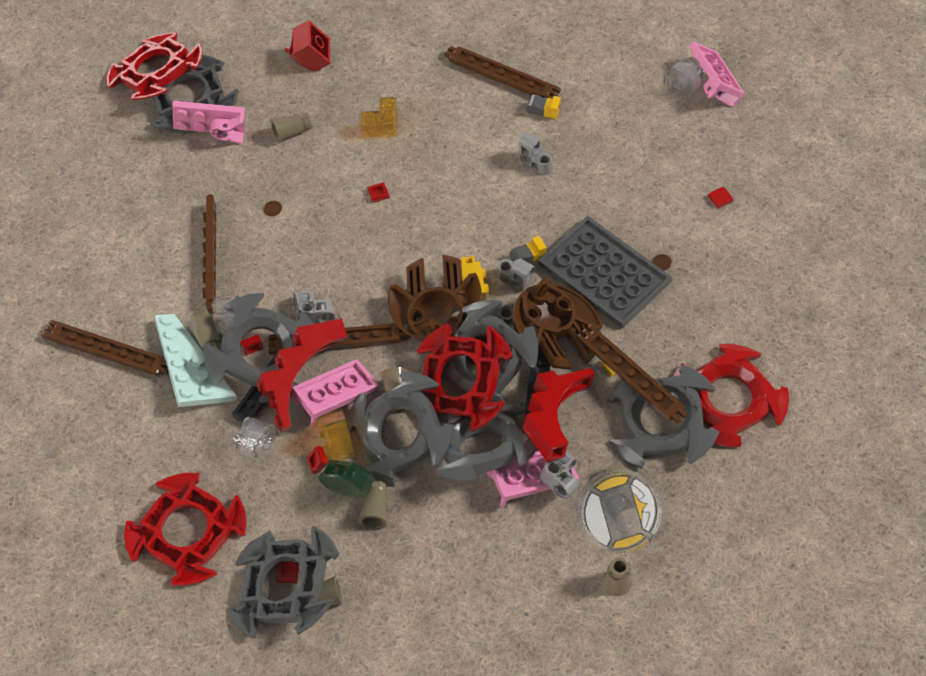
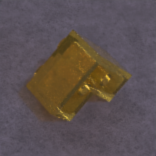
(382, 122)
(335, 431)

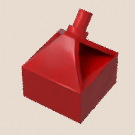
(309, 47)

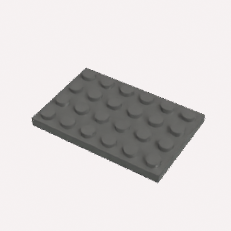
(605, 271)

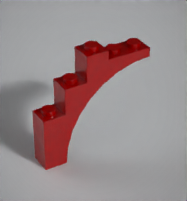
(278, 383)
(542, 422)

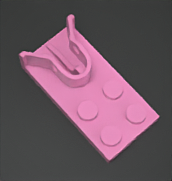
(719, 75)
(210, 118)
(333, 389)
(519, 481)

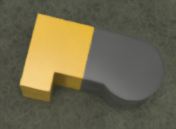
(544, 106)
(529, 252)

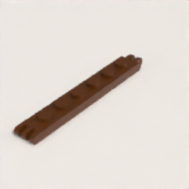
(501, 72)
(209, 248)
(356, 337)
(106, 348)
(632, 374)

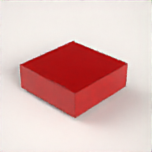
(378, 192)
(720, 197)
(252, 344)
(317, 460)
(287, 572)

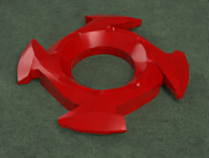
(151, 84)
(488, 361)
(764, 397)
(189, 559)

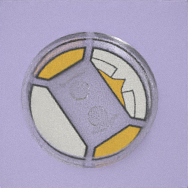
(619, 511)

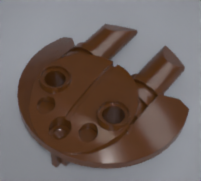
(431, 304)
(553, 314)

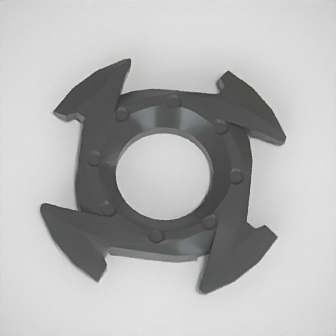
(213, 94)
(245, 320)
(475, 326)
(370, 418)
(690, 434)
(466, 467)
(302, 603)

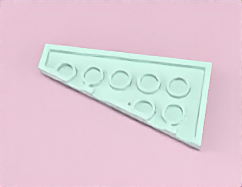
(187, 366)

